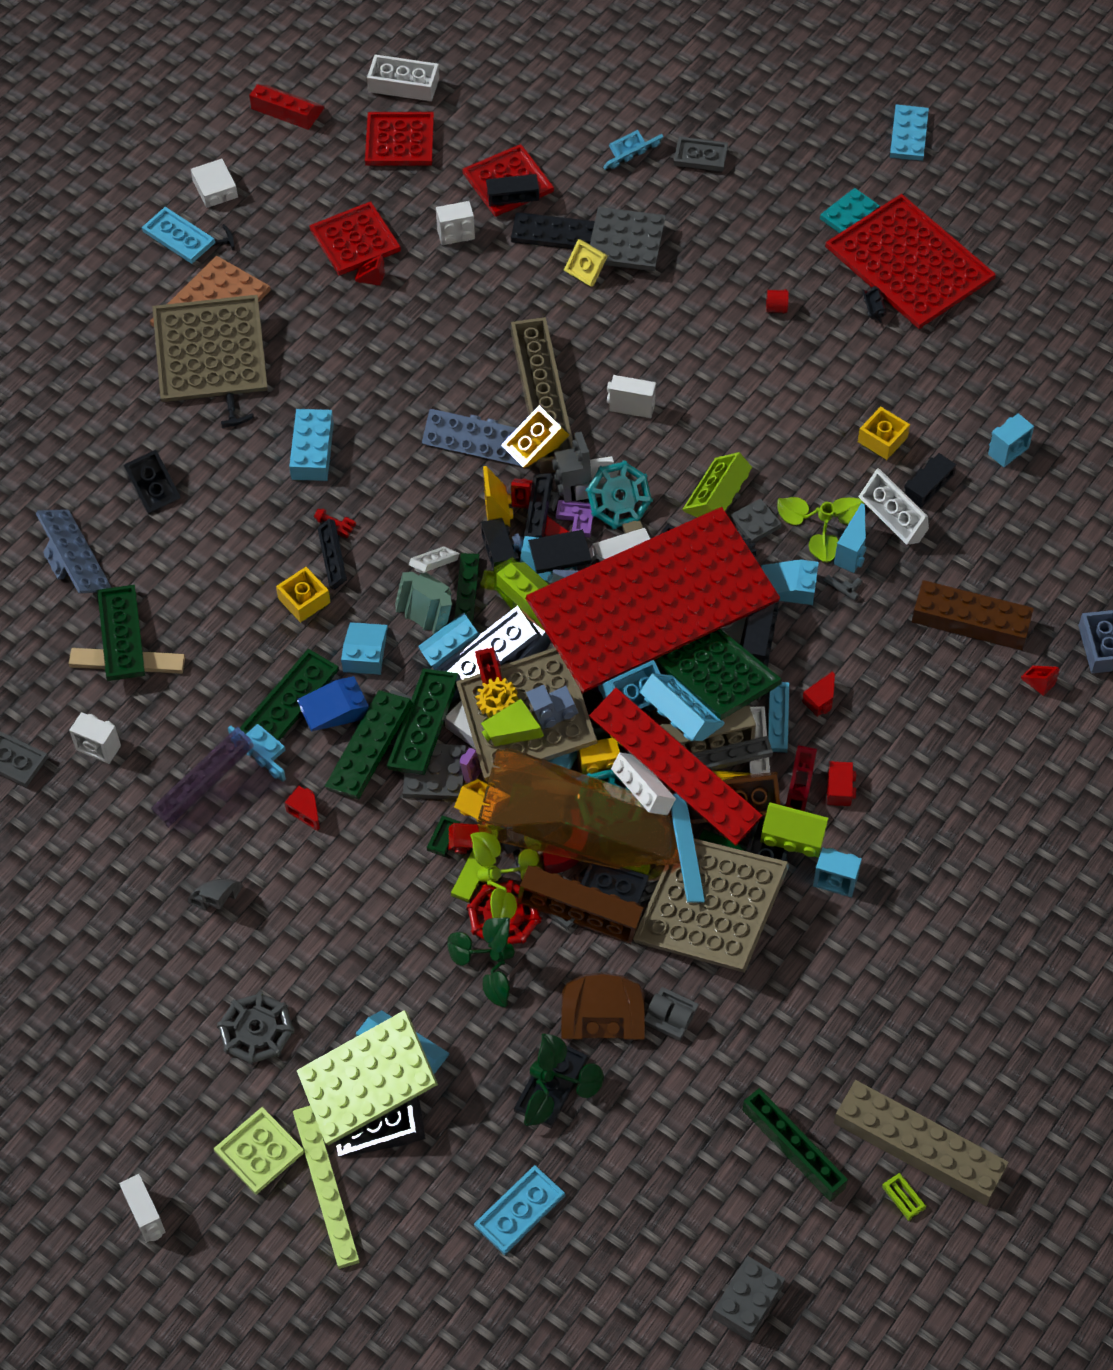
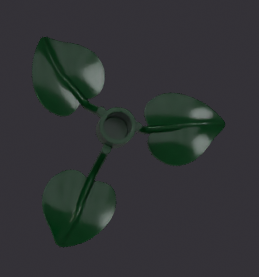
(496, 934)
(552, 1052)

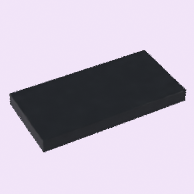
(558, 1088)

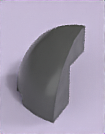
(214, 893)

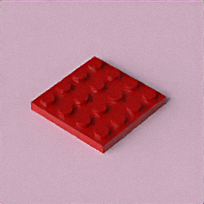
(399, 139)
(505, 164)
(354, 238)

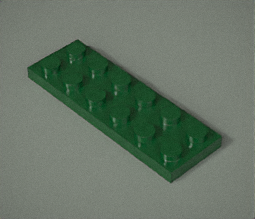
(121, 633)
(280, 707)
(423, 721)
(368, 744)

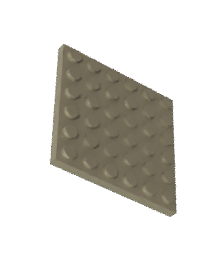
(209, 348)
(527, 674)
(727, 926)

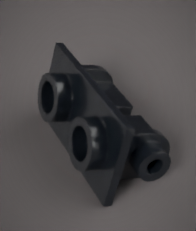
(875, 309)

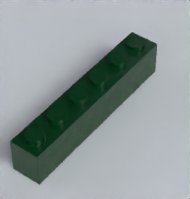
(794, 1144)

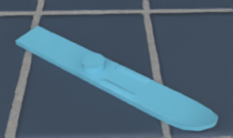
(687, 851)

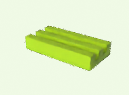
(914, 1211)

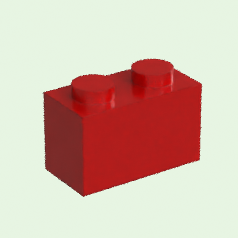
(840, 783)

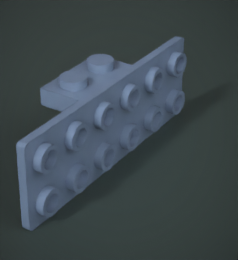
(468, 435)
(70, 553)

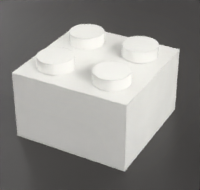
(455, 223)
(95, 737)

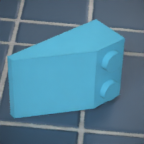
(851, 544)
(793, 580)
(364, 648)

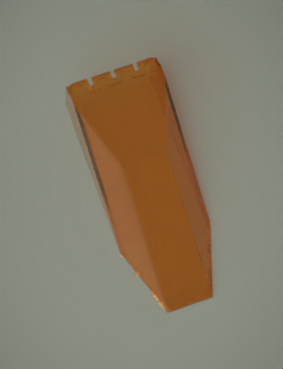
(572, 815)

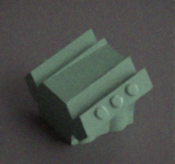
(424, 600)

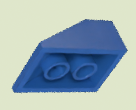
(334, 704)

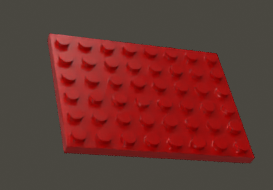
(910, 260)

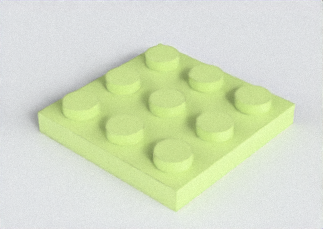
(259, 1150)

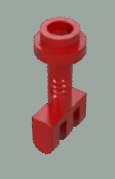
(343, 527)

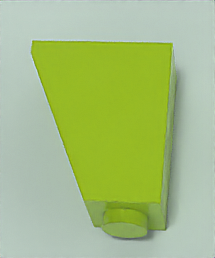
(511, 725)

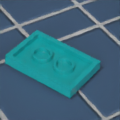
(848, 210)

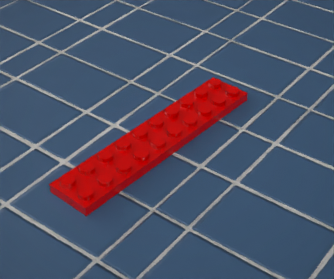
(676, 766)

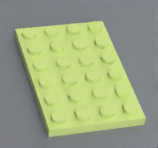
(366, 1077)

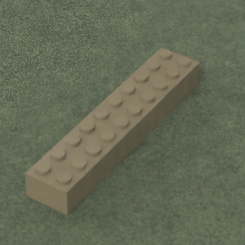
(540, 378)

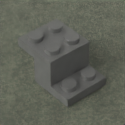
(572, 467)

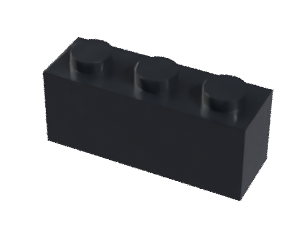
(512, 189)
(930, 479)
(497, 541)

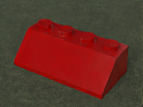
(285, 106)

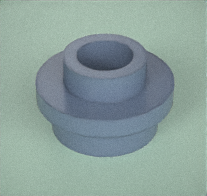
(518, 542)

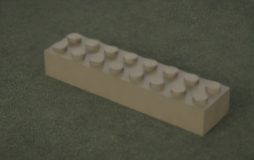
(920, 1142)

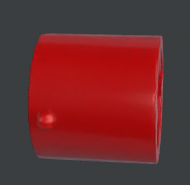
(777, 301)

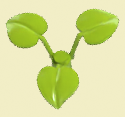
(821, 546)
(485, 850)

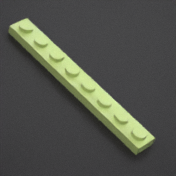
(326, 1188)

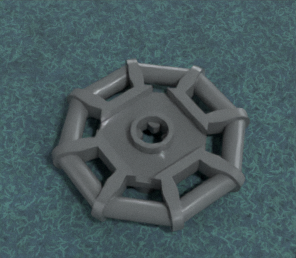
(258, 1038)

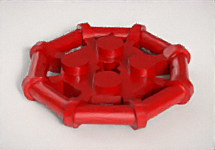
(518, 919)

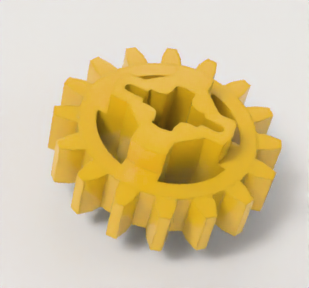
(496, 696)

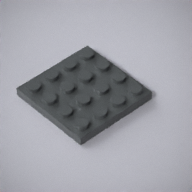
(628, 237)

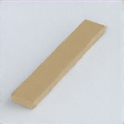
(152, 661)

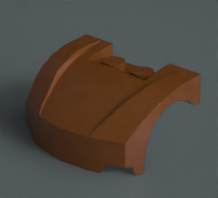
(603, 1007)

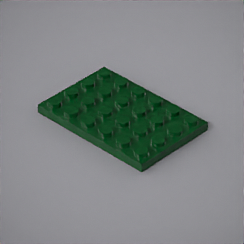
(719, 673)

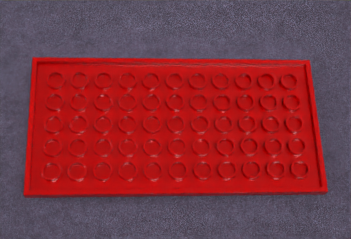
(652, 599)

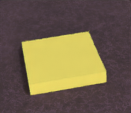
(585, 262)

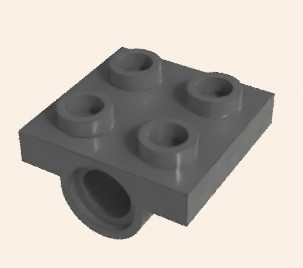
(670, 1013)

